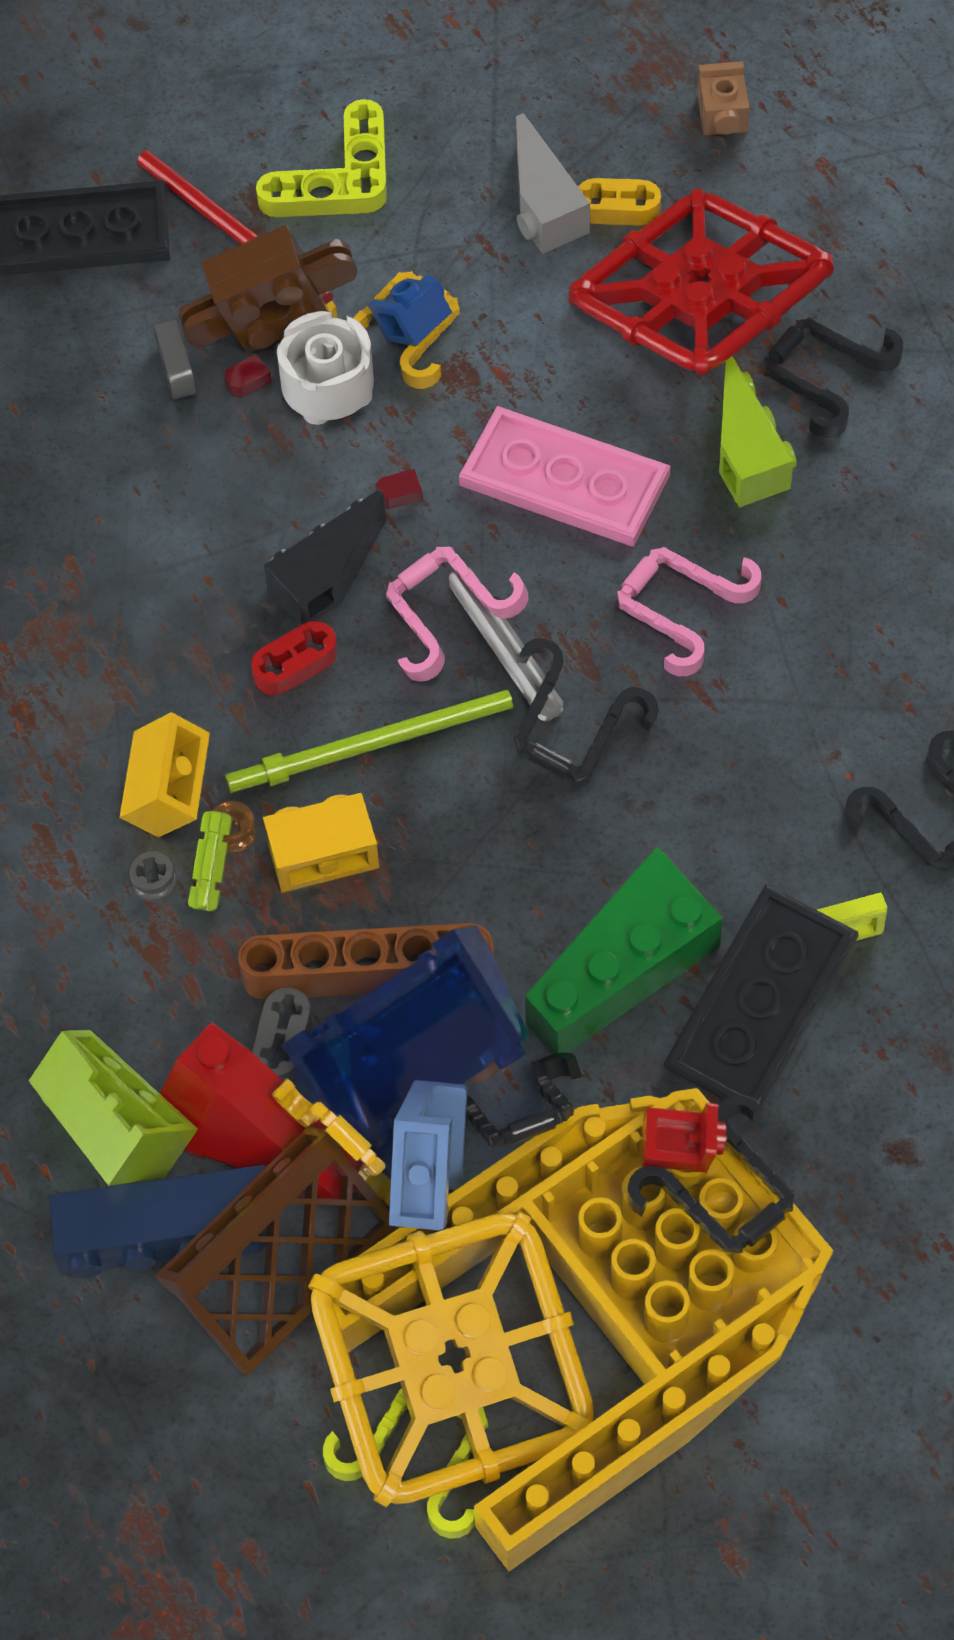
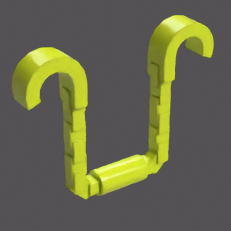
(352, 1471)

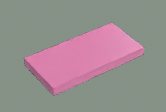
(565, 476)

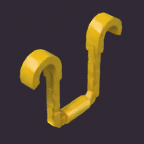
(414, 378)
(341, 1132)

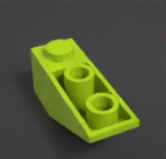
(751, 452)

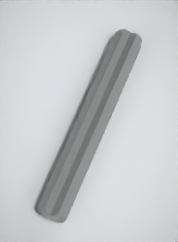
(506, 647)

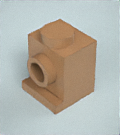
(723, 98)

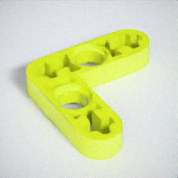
(345, 182)

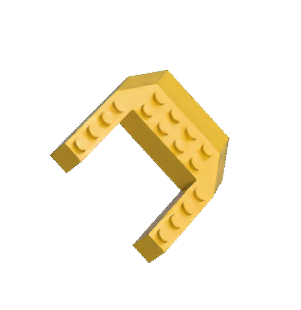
(655, 1284)

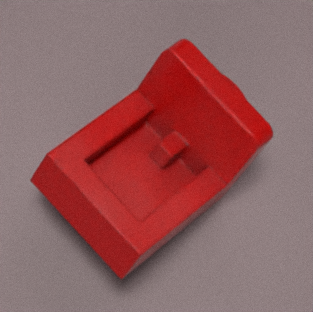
(682, 1138)

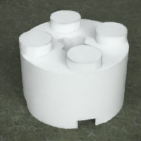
(325, 367)

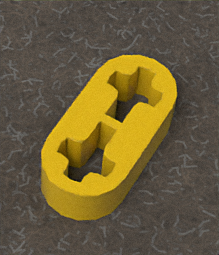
(619, 201)

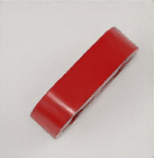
(294, 658)

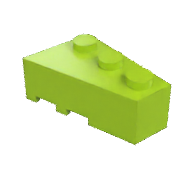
(110, 1110)

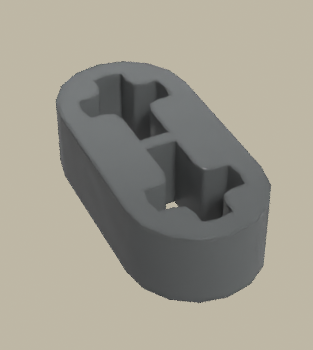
(174, 358)
(270, 1031)

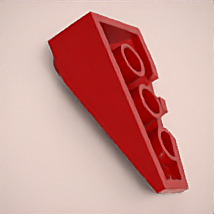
(232, 1105)

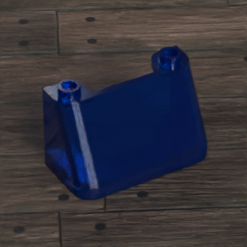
(426, 1024)

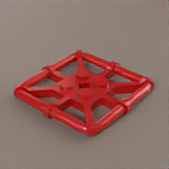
(675, 285)

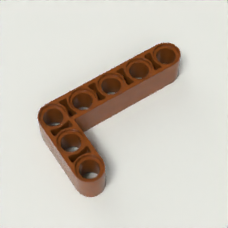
(340, 952)

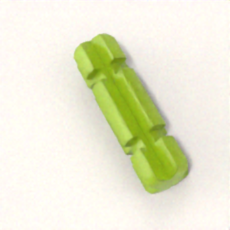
(210, 861)

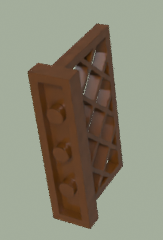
(243, 1221)

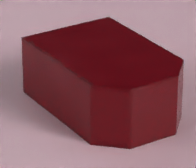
(247, 376)
(400, 489)

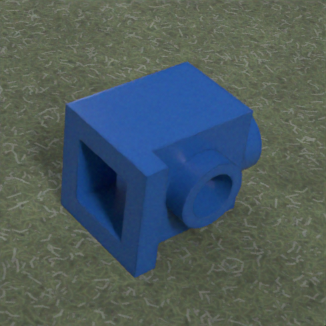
(411, 310)

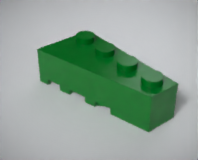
(624, 955)

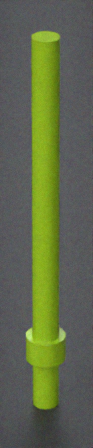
(277, 769)

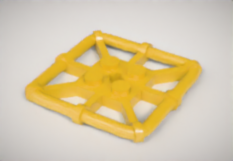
(420, 1336)

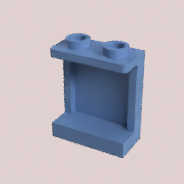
(427, 1154)

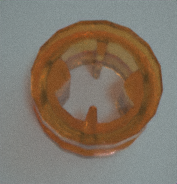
(239, 812)

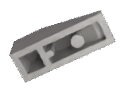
(549, 200)

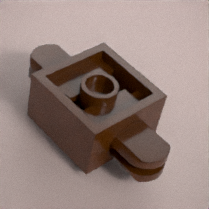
(264, 289)

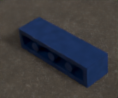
(140, 1220)

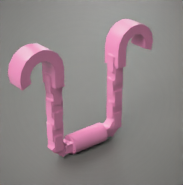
(418, 572)
(685, 637)

